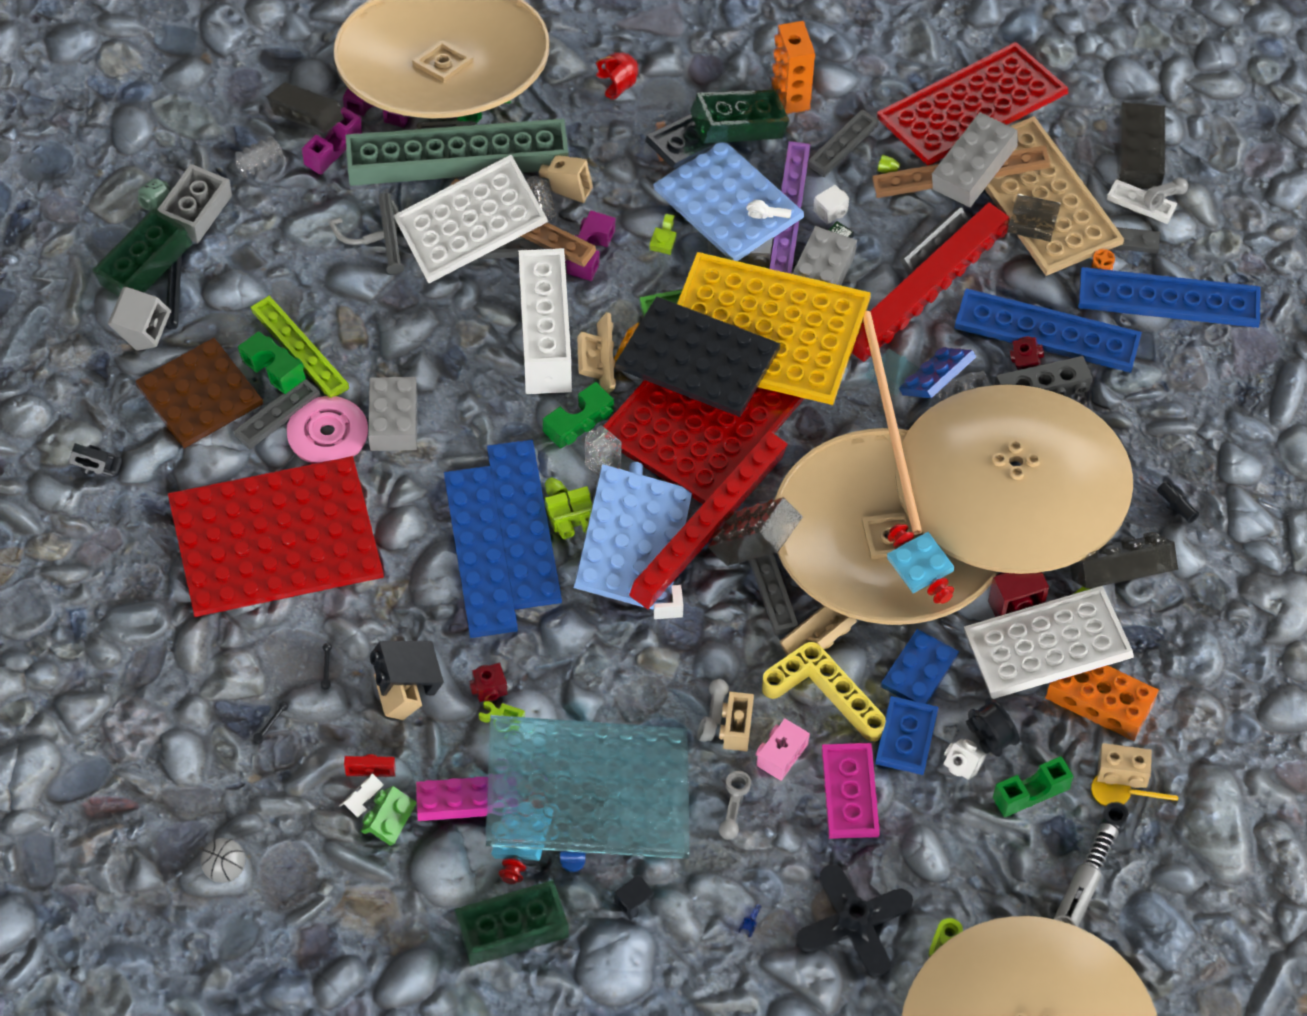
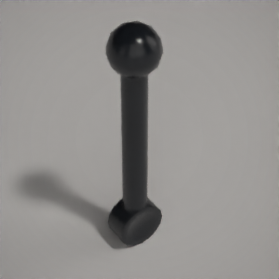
(325, 683)
(258, 737)

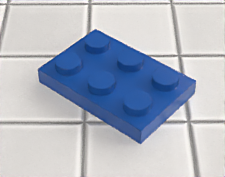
(937, 372)
(919, 668)
(907, 735)

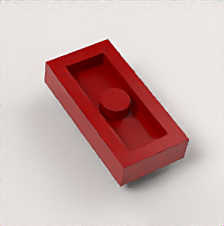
(369, 765)

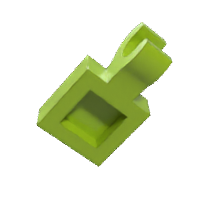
(664, 239)

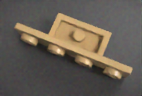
(596, 354)
(820, 628)

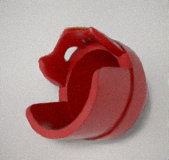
(621, 70)

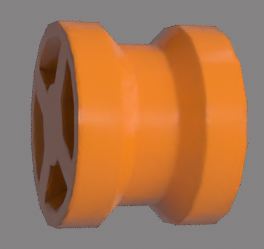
(1103, 257)

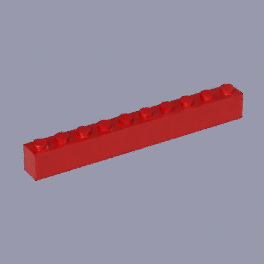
(933, 276)
(707, 520)

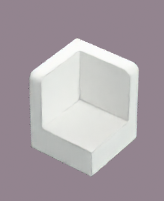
(674, 608)

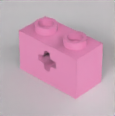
(782, 749)

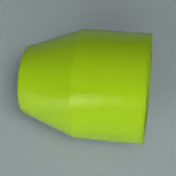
(887, 165)
(554, 487)

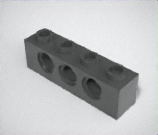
(1073, 370)

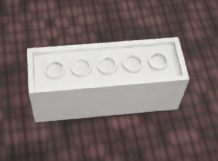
(545, 321)

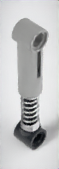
(1088, 873)

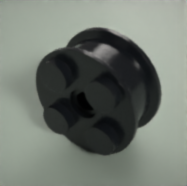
(993, 727)

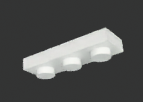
(1132, 198)

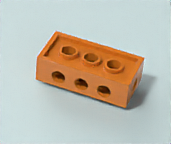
(793, 66)
(1106, 699)

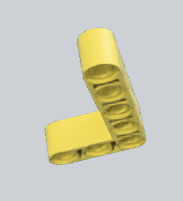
(827, 684)

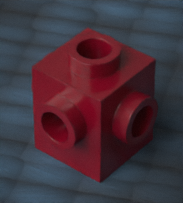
(1026, 353)
(488, 682)

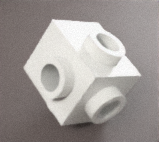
(964, 758)

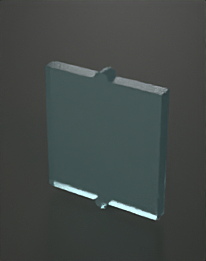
(895, 369)

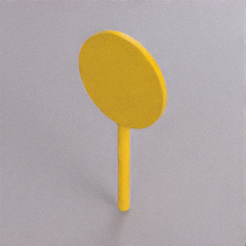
(1108, 793)

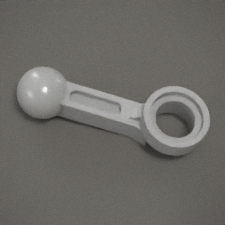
(1155, 196)
(718, 689)
(728, 828)

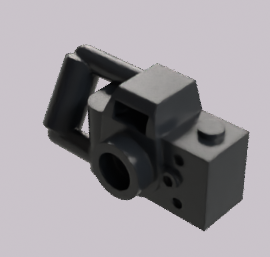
(93, 459)

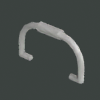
(365, 239)

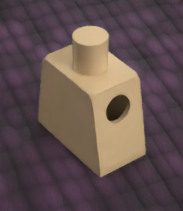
(568, 177)

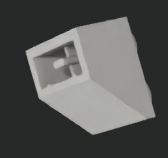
(139, 318)

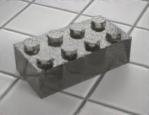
(1141, 145)
(755, 531)
(1126, 561)

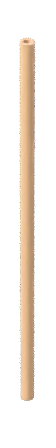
(892, 424)

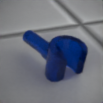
(749, 922)

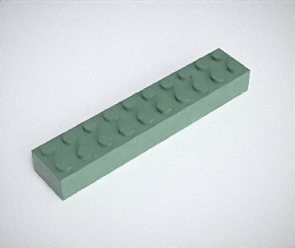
(452, 150)

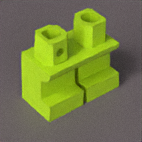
(569, 511)

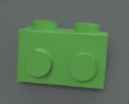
(388, 815)

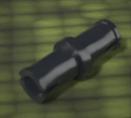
(1178, 502)

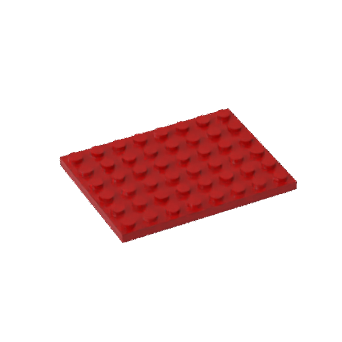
(692, 440)
(274, 536)

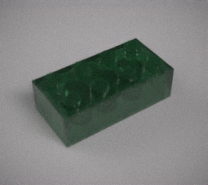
(739, 116)
(143, 254)
(511, 923)

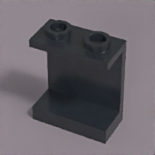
(406, 665)

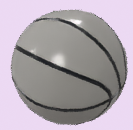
(223, 860)

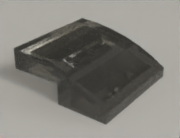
(1034, 217)

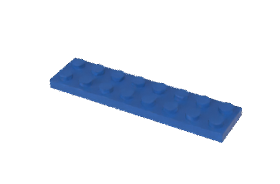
(1169, 297)
(1055, 330)
(524, 524)
(480, 552)

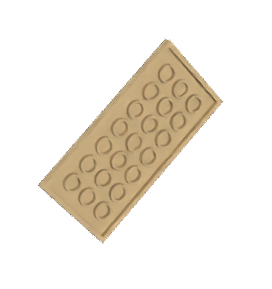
(1081, 221)

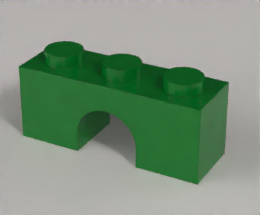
(283, 369)
(566, 427)
(1017, 794)

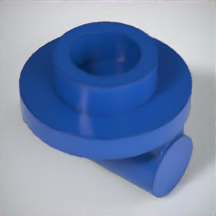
(572, 860)

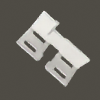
(356, 799)

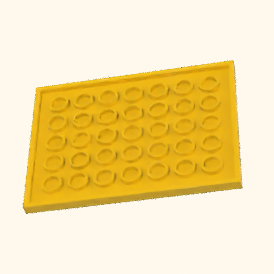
(807, 317)

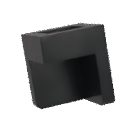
(631, 896)

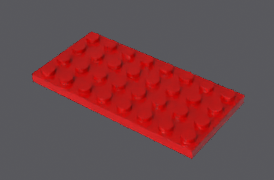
(1000, 86)

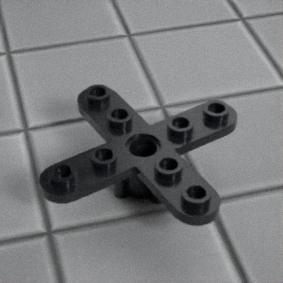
(859, 929)

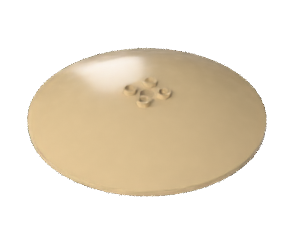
(441, 54)
(1022, 517)
(840, 545)
(1027, 971)

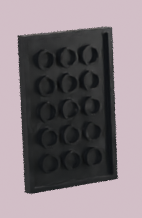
(698, 356)

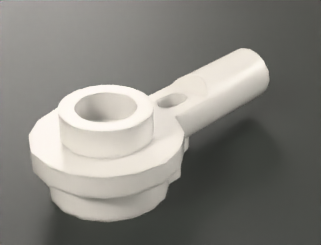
(759, 210)

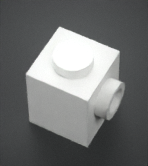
(831, 204)

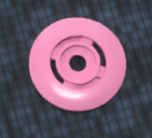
(347, 438)

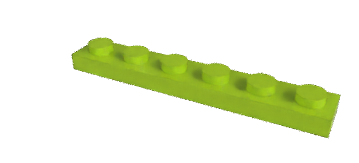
(299, 346)

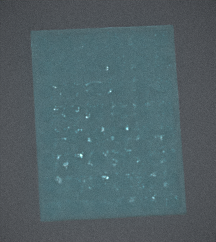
(587, 787)

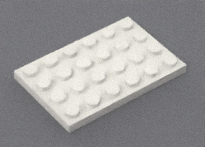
(470, 218)
(1048, 642)

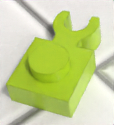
(505, 710)

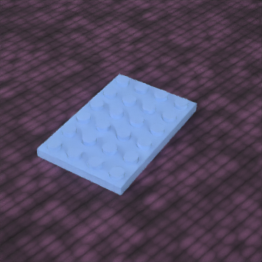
(714, 199)
(627, 530)

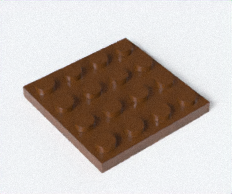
(199, 392)

